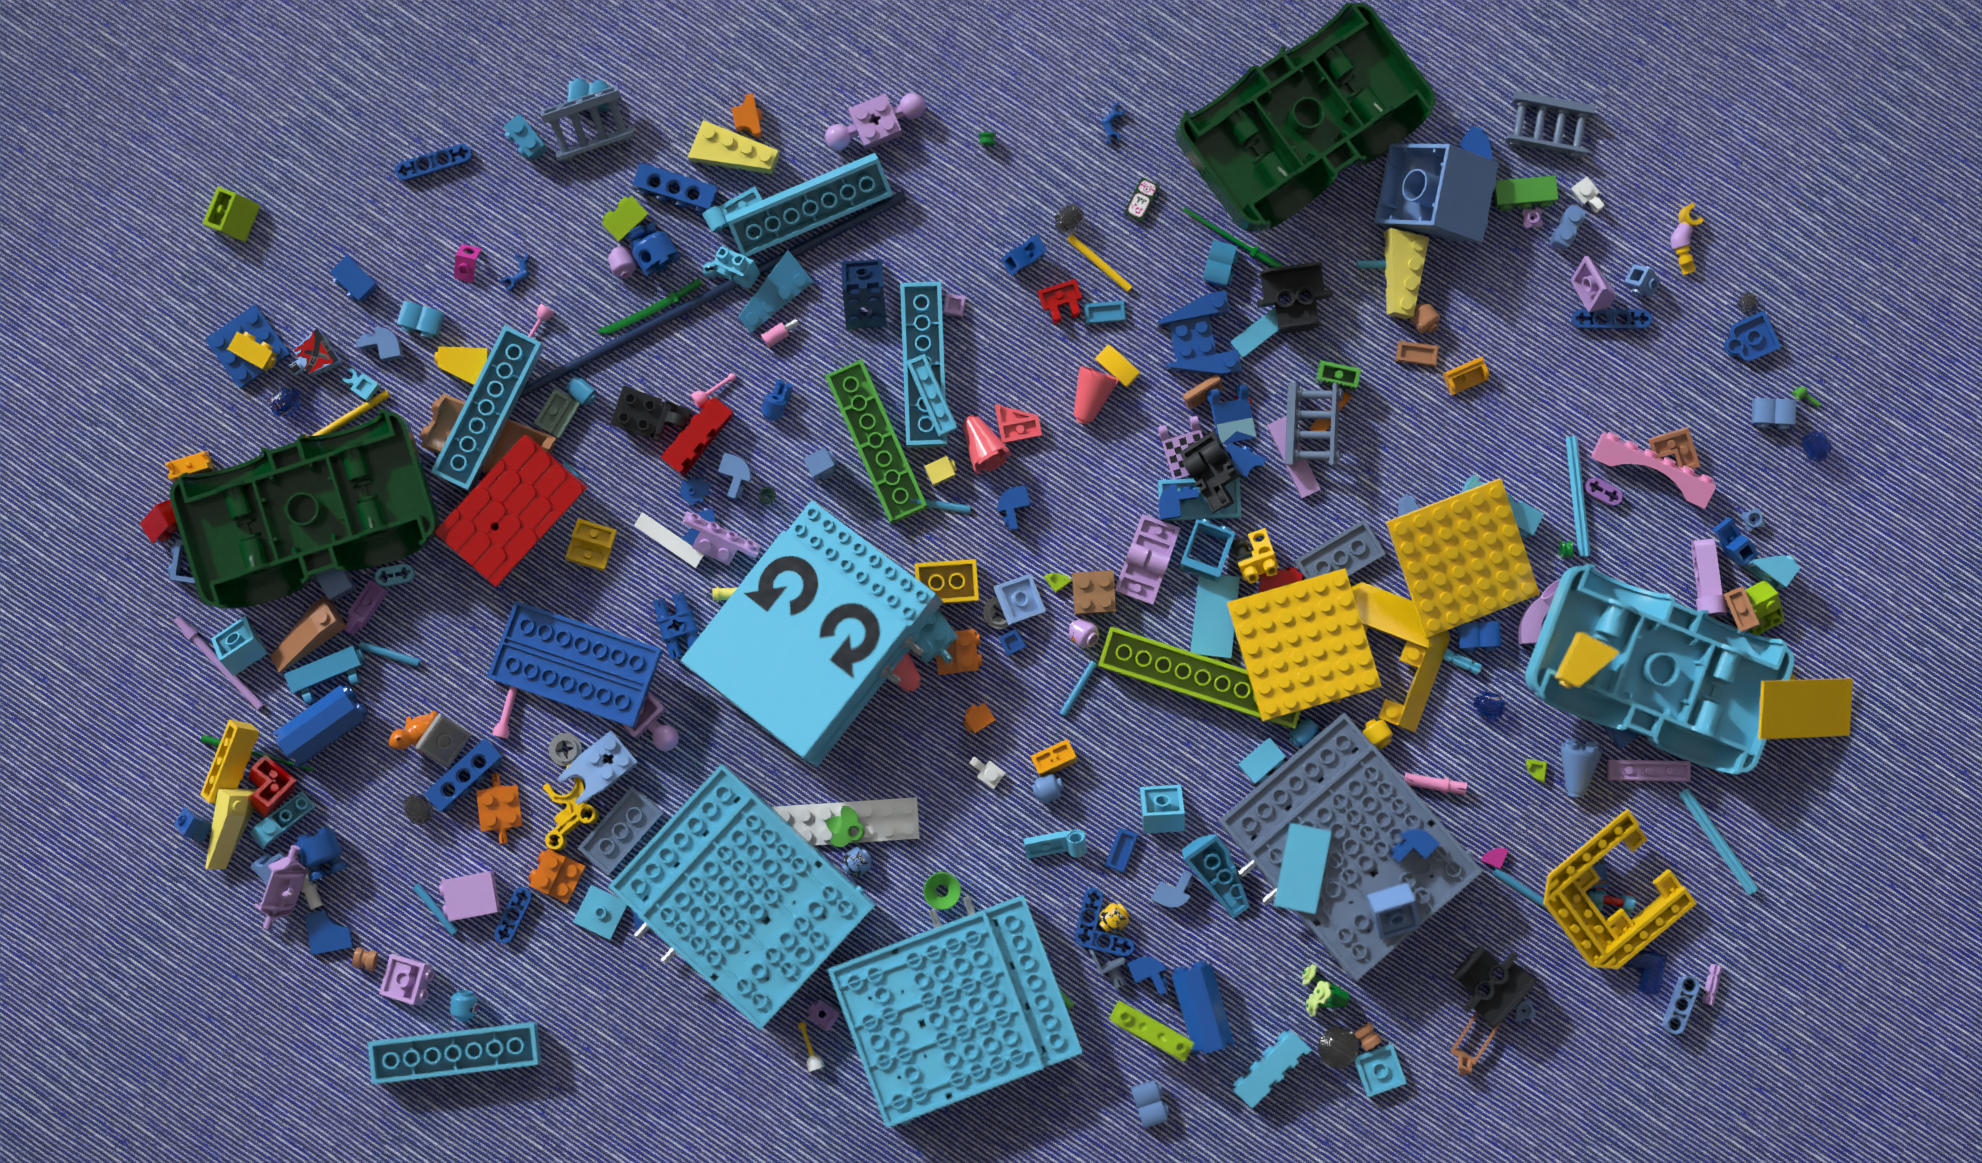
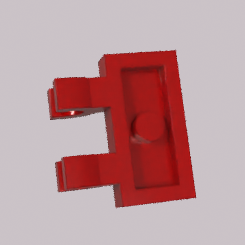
(1060, 295)

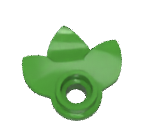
(842, 826)

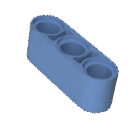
(1680, 1015)

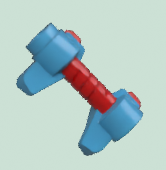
(1599, 897)

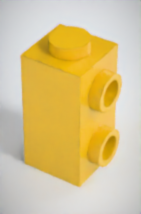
(246, 348)

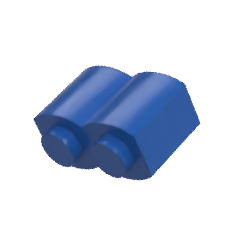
(1479, 635)

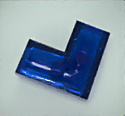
(1652, 969)

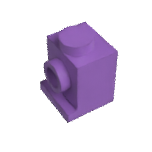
(831, 1014)

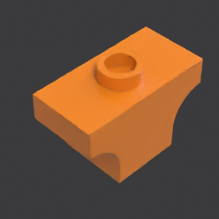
(748, 116)

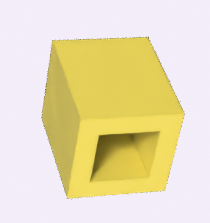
(941, 470)

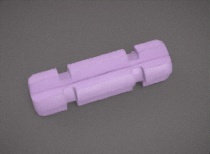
(1712, 984)

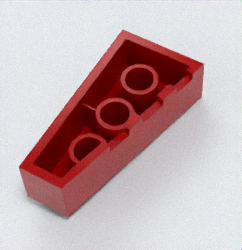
(697, 436)

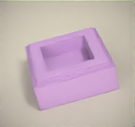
(954, 305)

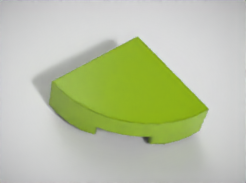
(1057, 581)
(1537, 769)

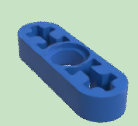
(511, 931)

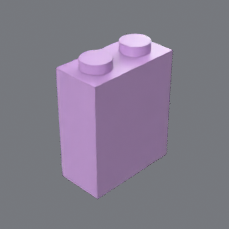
(470, 896)

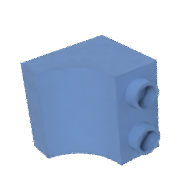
(1437, 191)

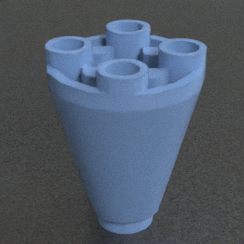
(1579, 765)

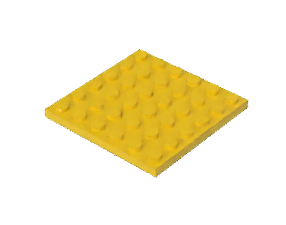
(1462, 558)
(1303, 644)

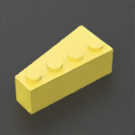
(727, 149)
(1404, 268)

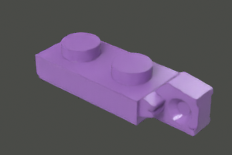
(364, 606)

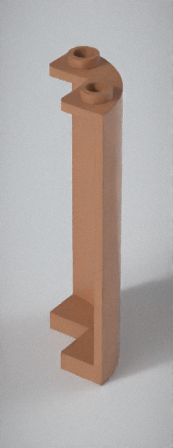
(445, 415)

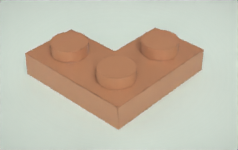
(1678, 443)

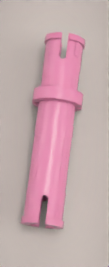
(1444, 785)

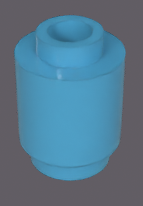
(581, 391)
(1303, 733)

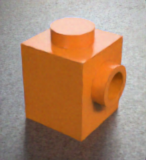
(977, 718)

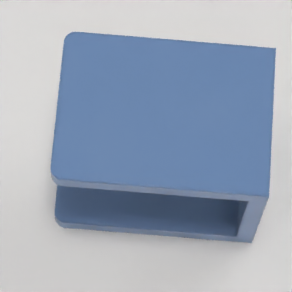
(336, 584)

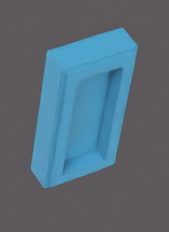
(1104, 312)

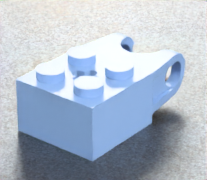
(594, 772)

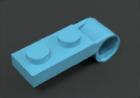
(716, 215)
(1042, 845)

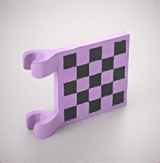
(1174, 445)

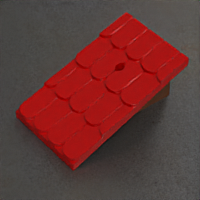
(511, 510)

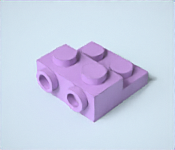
(407, 980)

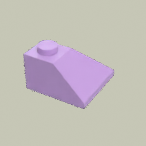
(1592, 286)

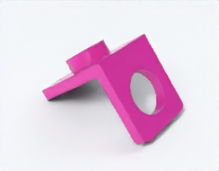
(465, 263)

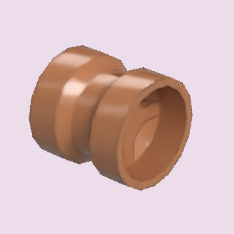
(363, 958)
(1367, 1036)

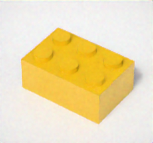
(950, 580)

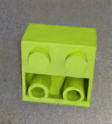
(231, 214)
(624, 218)
(1766, 606)

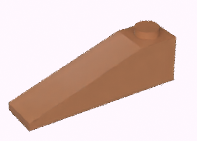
(313, 629)

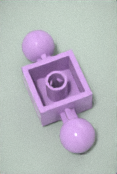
(878, 108)
(664, 736)

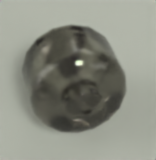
(1748, 303)

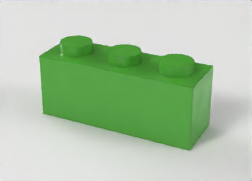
(1525, 193)

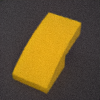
(1117, 365)

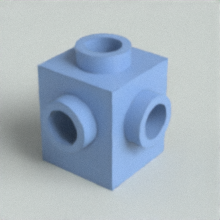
(1642, 280)

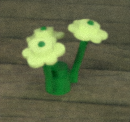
(1322, 993)

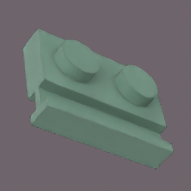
(557, 413)

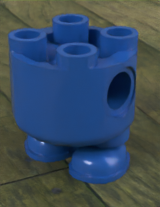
(651, 249)
(319, 850)

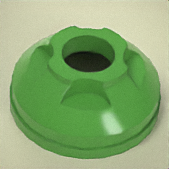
(942, 902)

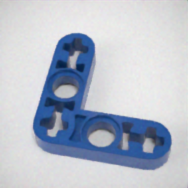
(1094, 934)

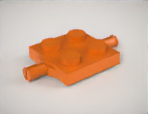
(499, 808)

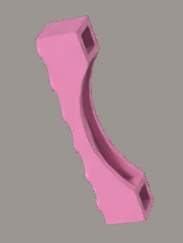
(1614, 452)

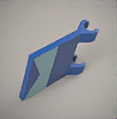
(1232, 418)

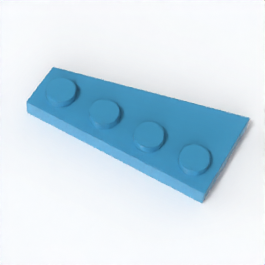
(775, 292)

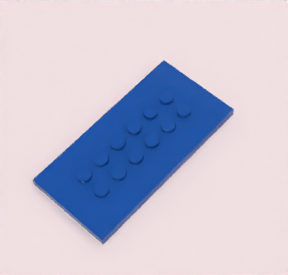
(575, 664)

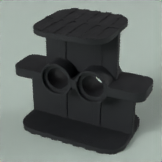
(1291, 282)
(1502, 993)

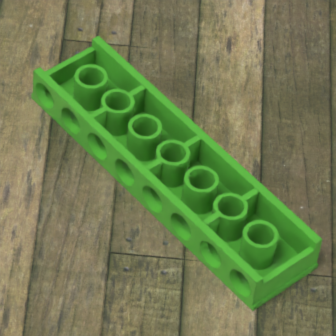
(876, 441)

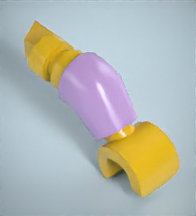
(1681, 239)

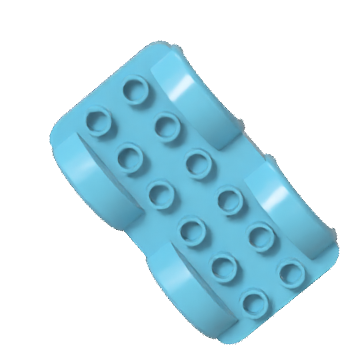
(1676, 673)

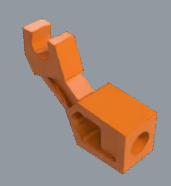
(1324, 424)

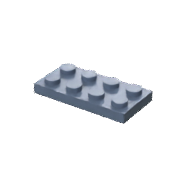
(1347, 550)
(620, 830)

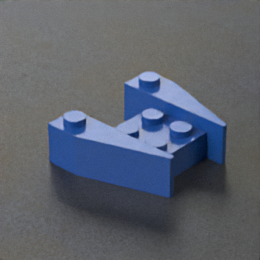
(1194, 339)

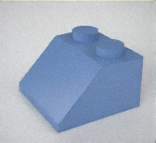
(1394, 911)

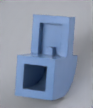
(387, 343)
(738, 470)
(1170, 896)

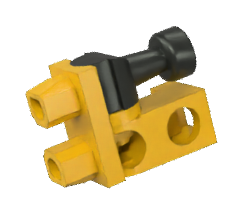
(1256, 562)

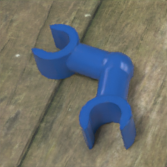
(1106, 122)
(524, 274)

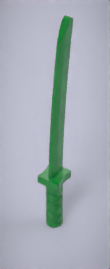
(1254, 252)
(673, 297)
(215, 742)

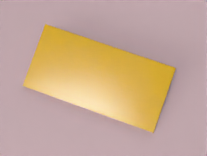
(1805, 708)

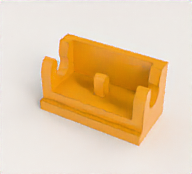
(1466, 376)
(191, 464)
(1054, 758)

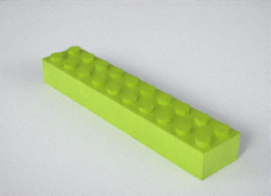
(1183, 673)

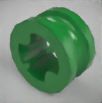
(987, 139)
(1566, 549)

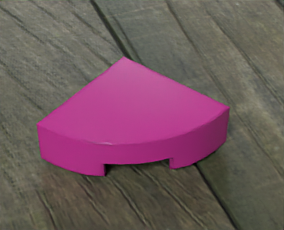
(1495, 857)

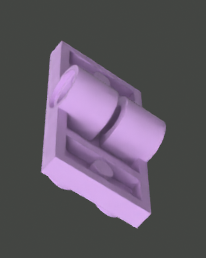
(1147, 559)

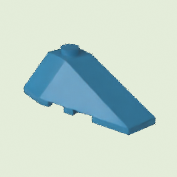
(1215, 868)

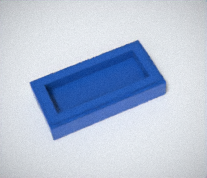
(1121, 850)

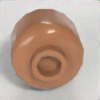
(1425, 318)

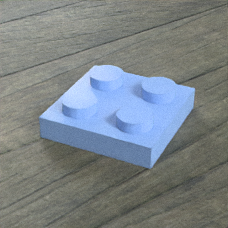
(1019, 599)

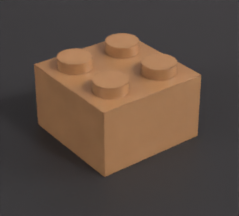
(1093, 592)

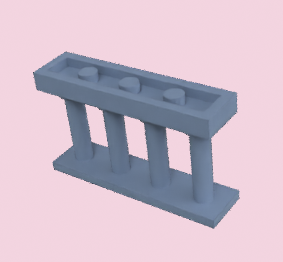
(590, 102)
(1543, 105)
(1295, 414)

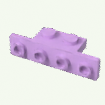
(718, 541)

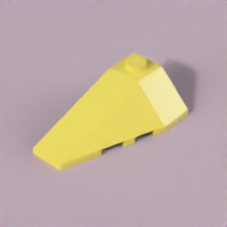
(228, 825)

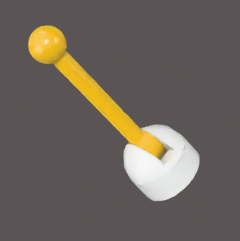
(814, 1061)

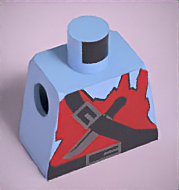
(314, 355)

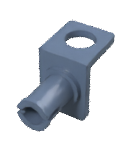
(1112, 968)

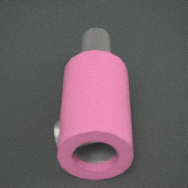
(778, 333)

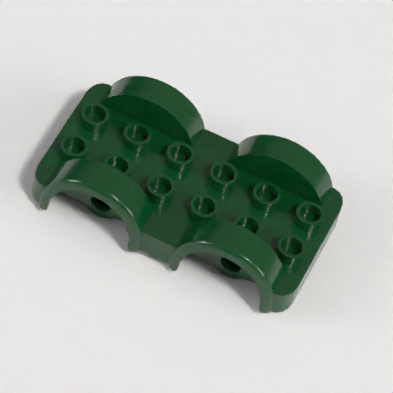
(1306, 118)
(305, 512)

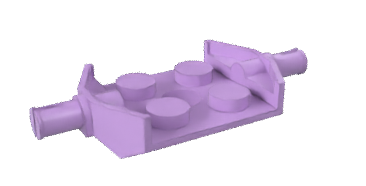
(285, 874)

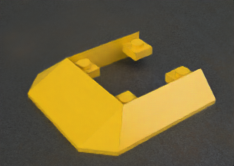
(1399, 619)
(1618, 938)

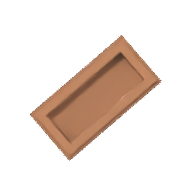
(1416, 353)
(1198, 394)

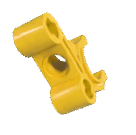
(571, 816)

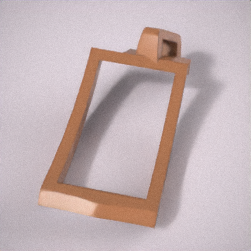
(1462, 1056)

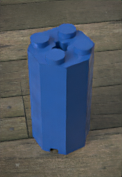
(321, 725)
(1202, 1007)

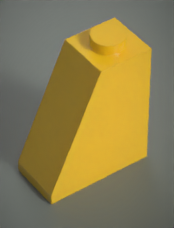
(462, 362)
(1583, 660)

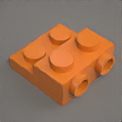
(964, 654)
(556, 875)

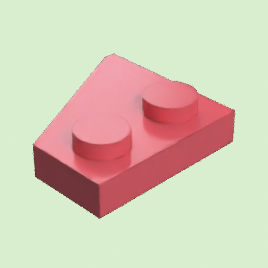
(1016, 425)

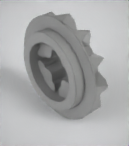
(989, 612)
(557, 744)

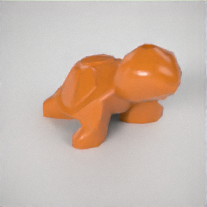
(413, 731)

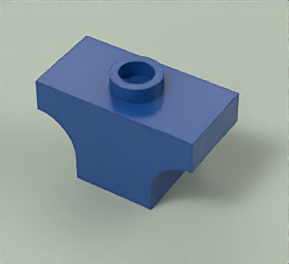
(1244, 459)
(192, 825)

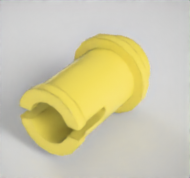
(722, 593)

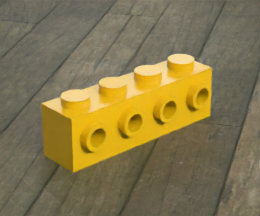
(230, 759)

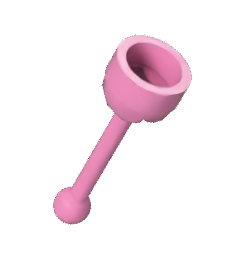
(543, 314)
(700, 397)

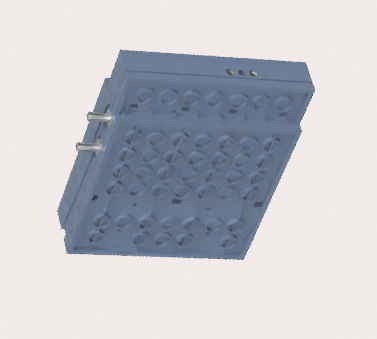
(1355, 793)

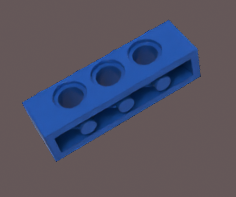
(647, 173)
(437, 792)

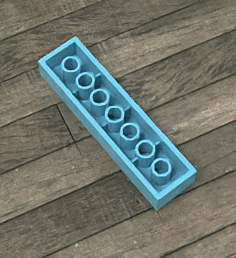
(809, 205)
(922, 335)
(488, 408)
(454, 1052)

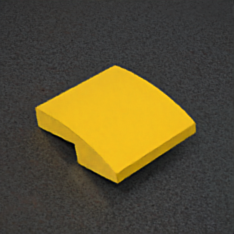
(591, 545)

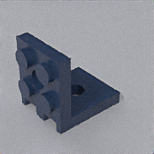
(863, 288)

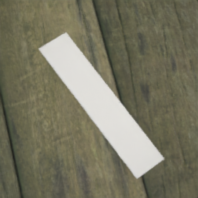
(668, 540)

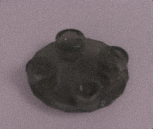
(1338, 1047)

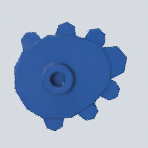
(694, 490)

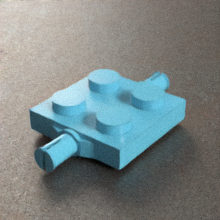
(936, 638)

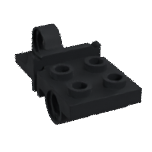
(645, 415)
(1211, 470)

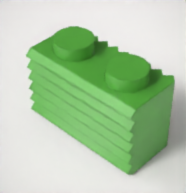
(1343, 375)

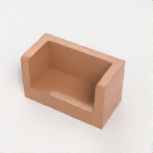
(1742, 610)

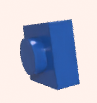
(1012, 642)

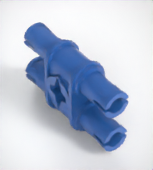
(666, 621)

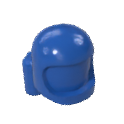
(775, 403)

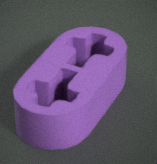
(1605, 487)

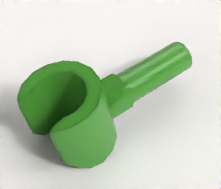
(1801, 392)

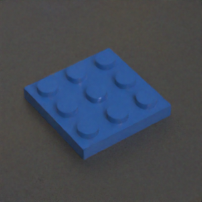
(256, 324)

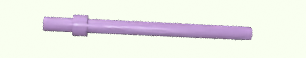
(192, 634)

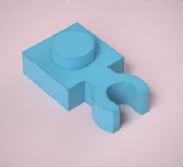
(362, 385)

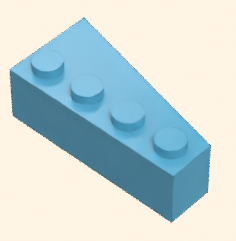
(1526, 517)
(1270, 1068)

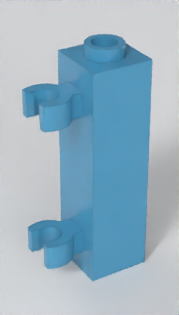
(324, 670)

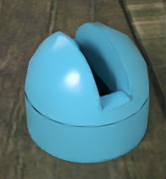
(712, 273)

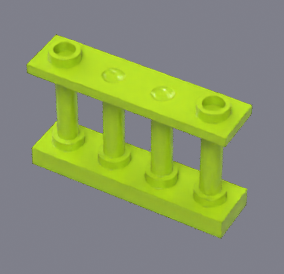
(1151, 1030)

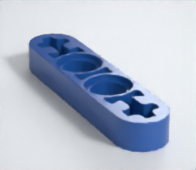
(434, 166)
(1611, 322)

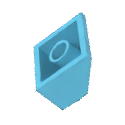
(1776, 570)
(239, 646)
(1162, 809)

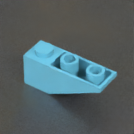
(281, 820)

